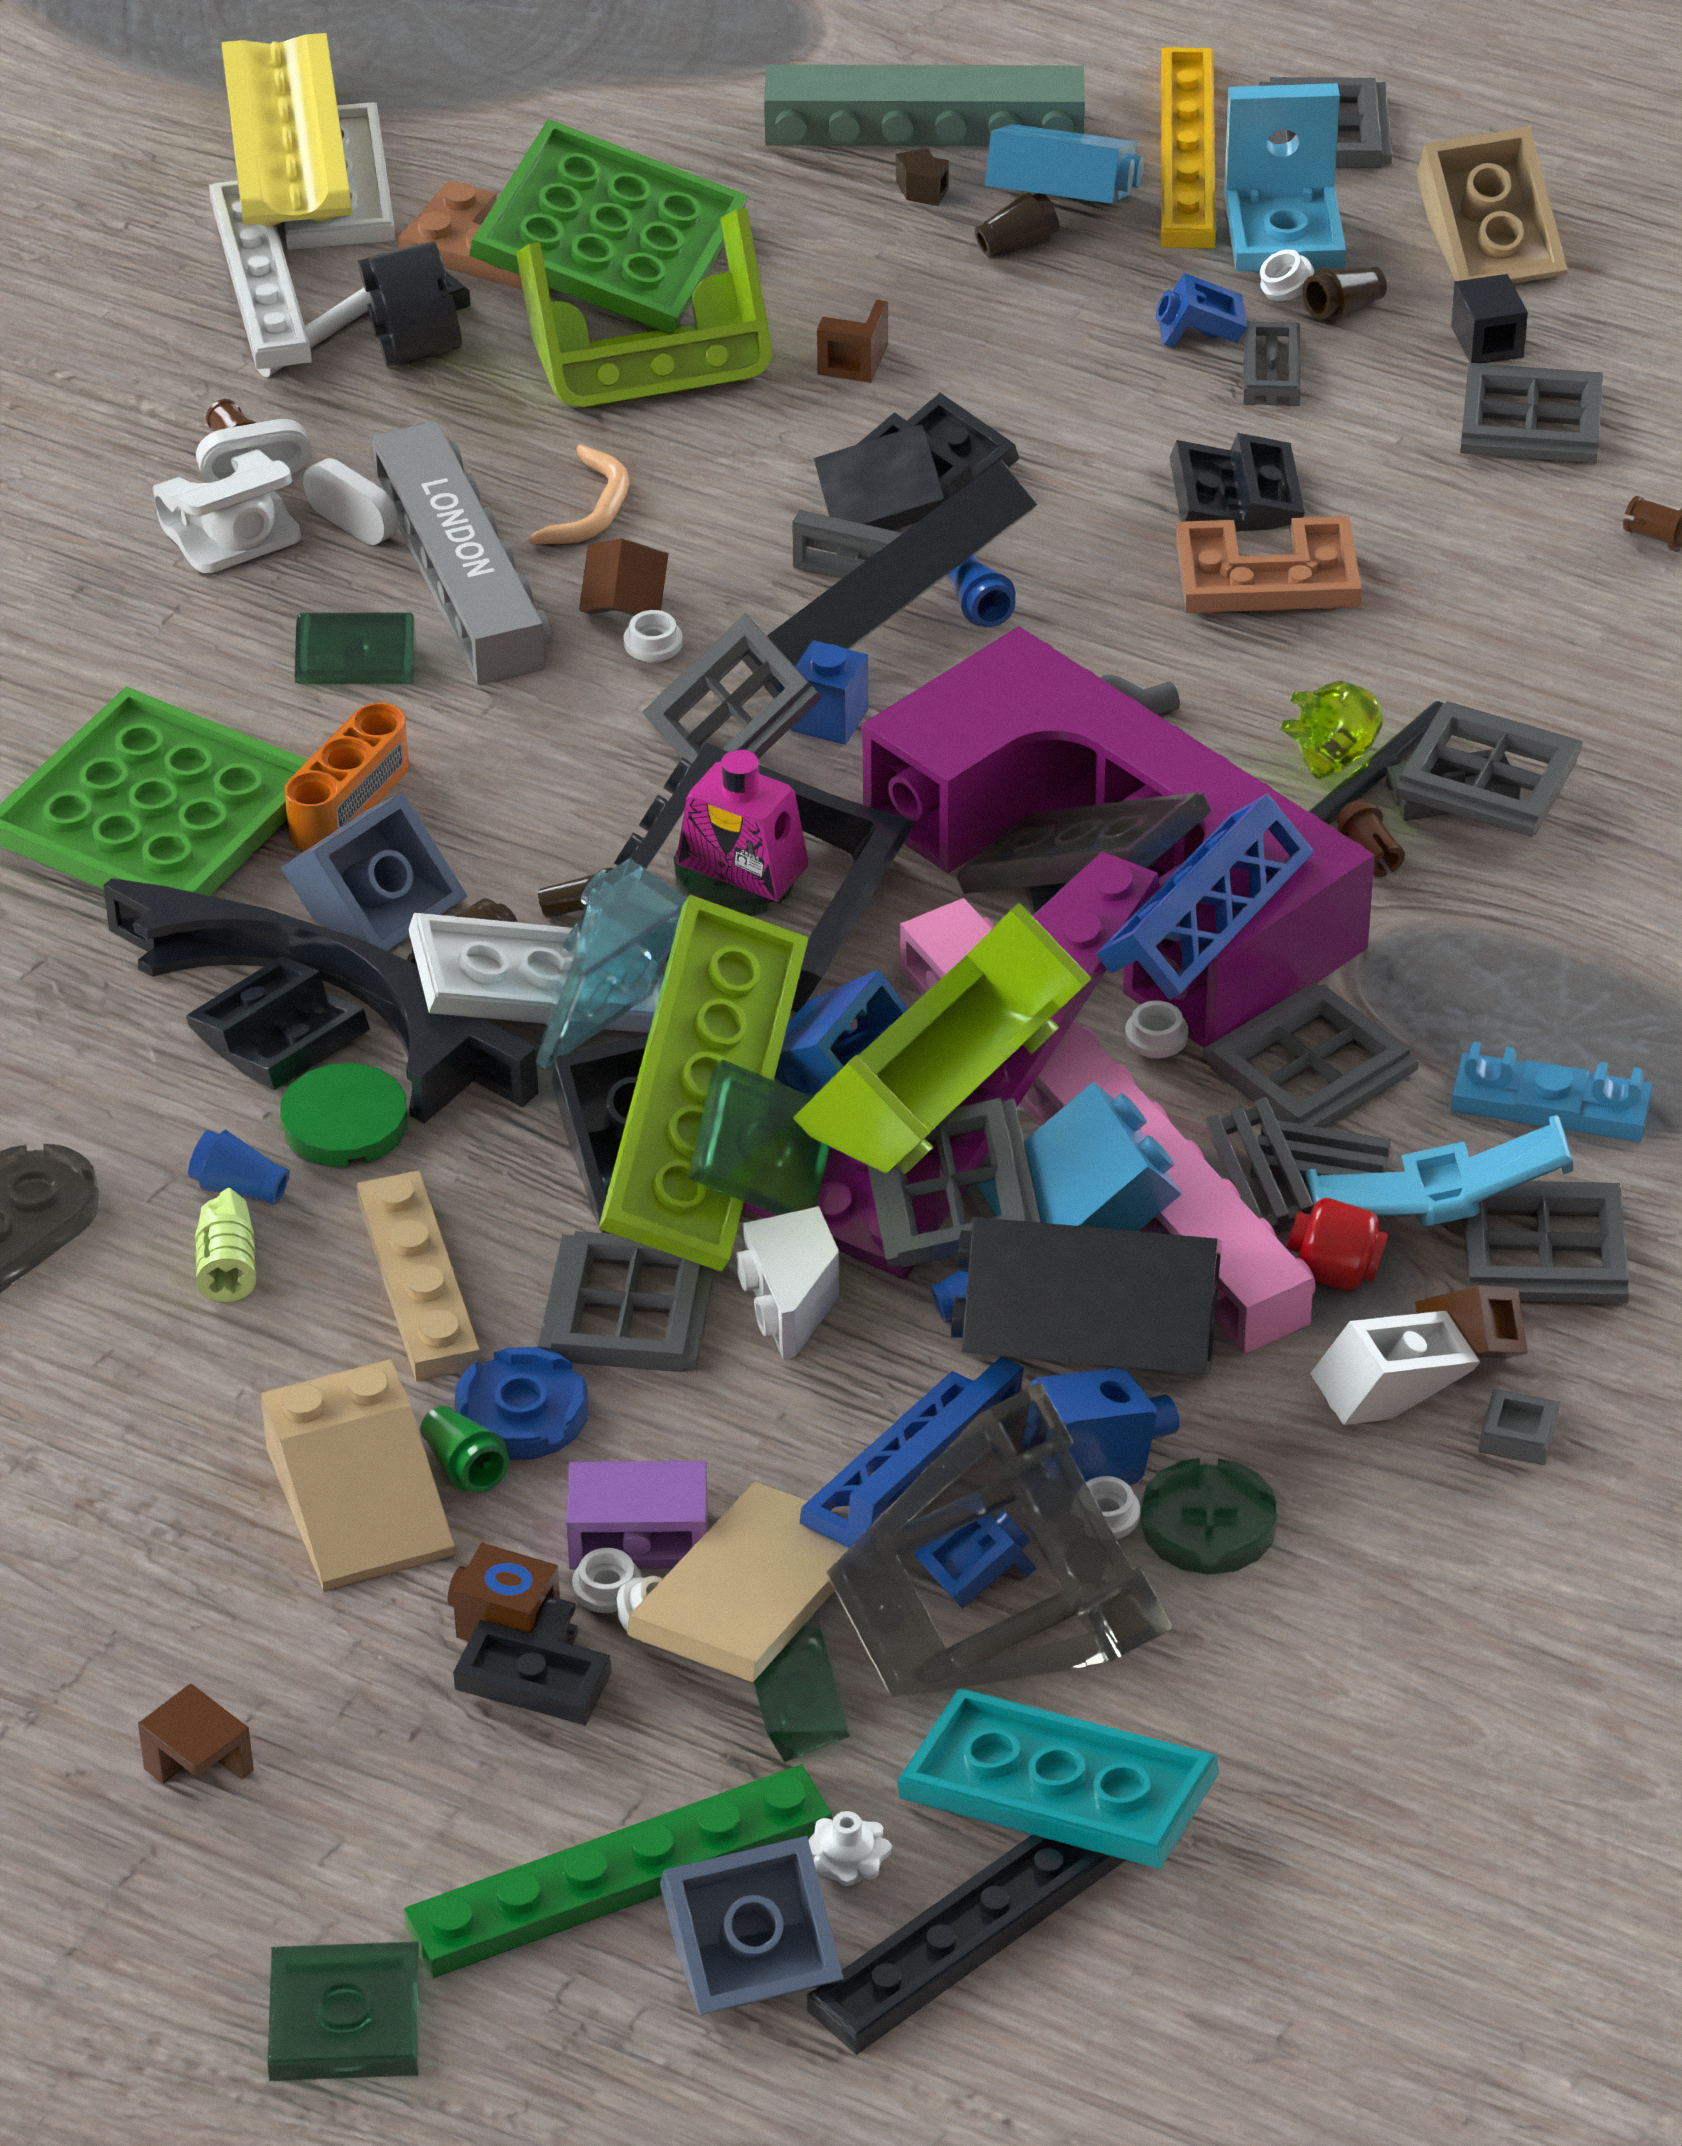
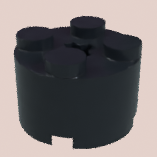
(410, 303)

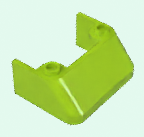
(722, 346)
(946, 1046)

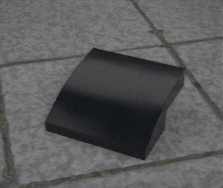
(957, 440)
(1247, 484)
(277, 1022)

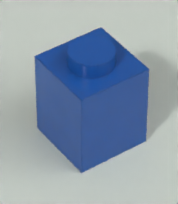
(843, 683)

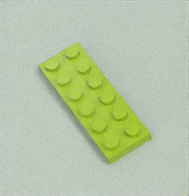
(719, 999)

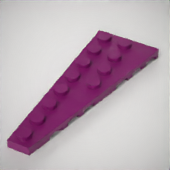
(1082, 922)

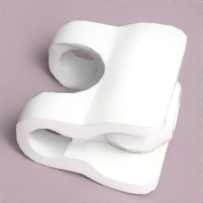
(231, 517)

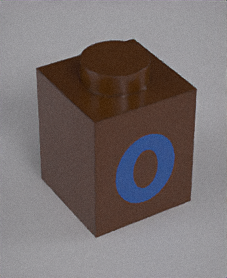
(501, 1590)

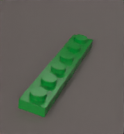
(607, 1871)

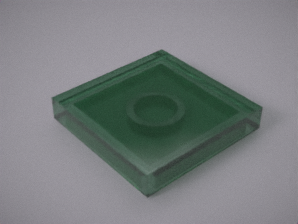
(754, 1145)
(344, 2011)

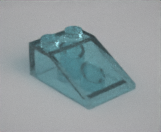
(610, 955)

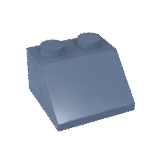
(375, 875)
(750, 1926)

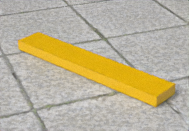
(1187, 148)

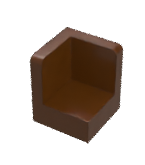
(851, 347)
(623, 577)
(1486, 1318)
(193, 1735)

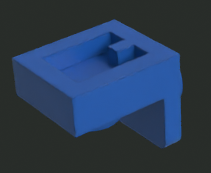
(1202, 305)
(976, 1556)

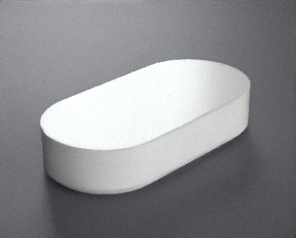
(276, 438)
(350, 501)

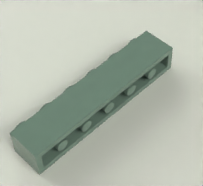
(917, 103)

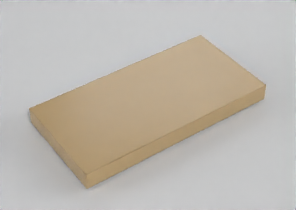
(741, 1586)

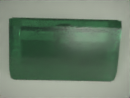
(355, 648)
(801, 1697)

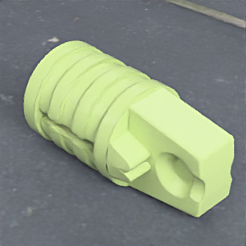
(225, 1249)

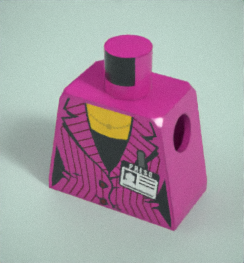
(743, 828)

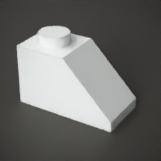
(1391, 1365)

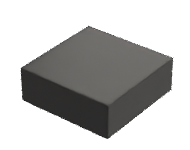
(1519, 1426)

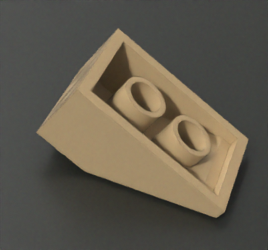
(1491, 207)
(356, 1474)

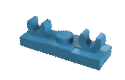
(1537, 1090)

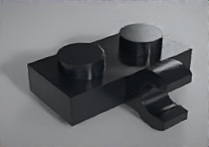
(535, 1669)

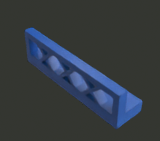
(1192, 884)
(901, 1461)

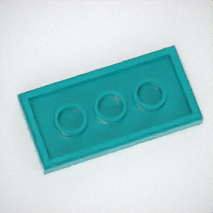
(1059, 1777)

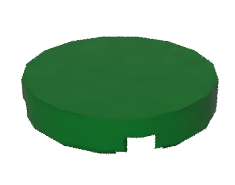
(343, 1114)

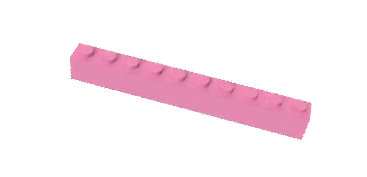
(1260, 1282)

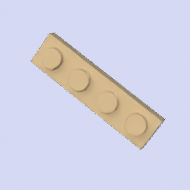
(418, 1275)

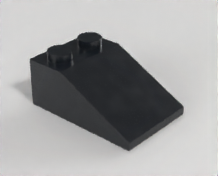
(594, 1102)

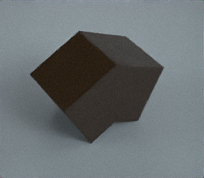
(922, 176)

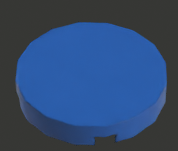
(526, 1399)

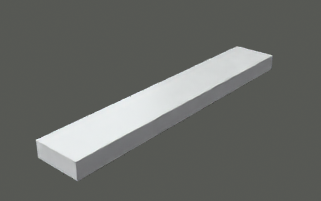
(260, 283)

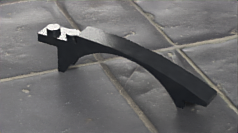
(442, 1050)

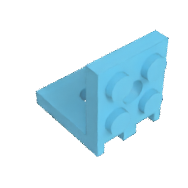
(1283, 183)

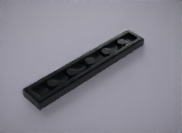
(904, 568)
(954, 1938)

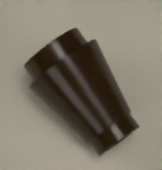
(1019, 225)
(1340, 291)

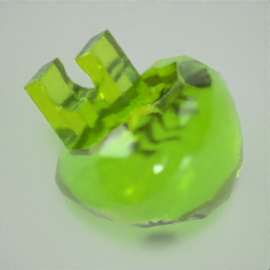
(1334, 726)

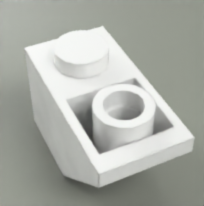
(793, 1273)

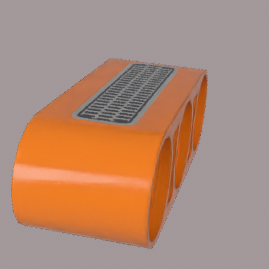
(347, 774)

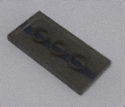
(1061, 842)

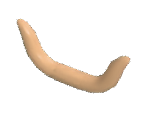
(604, 510)

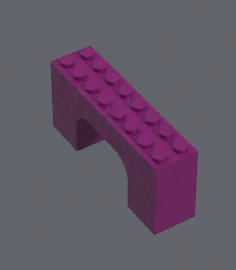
(1041, 733)

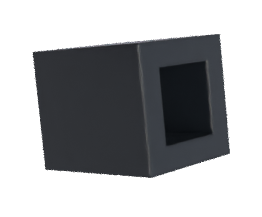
(1489, 319)

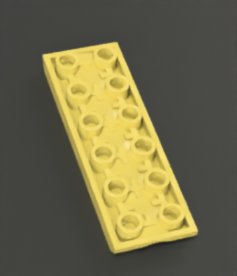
(286, 130)

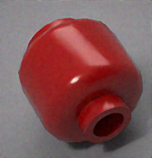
(1338, 1243)

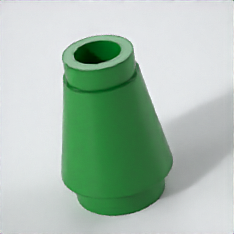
(467, 1451)

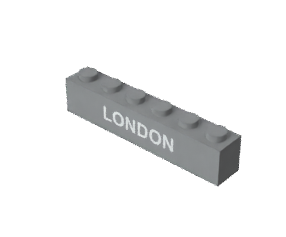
(461, 553)

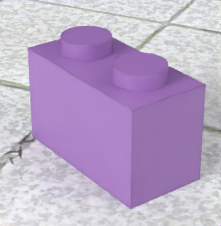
(637, 1507)

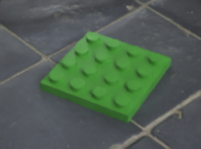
(609, 225)
(150, 798)

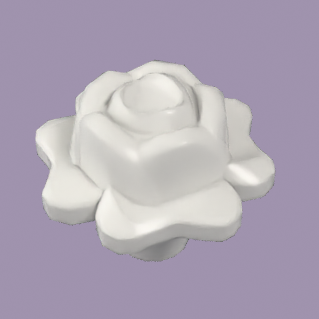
(848, 1848)

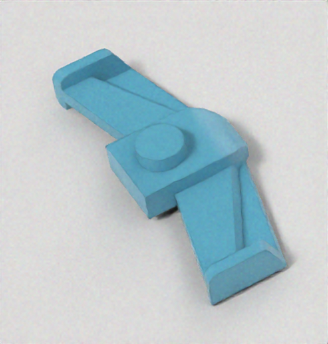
(1445, 1181)

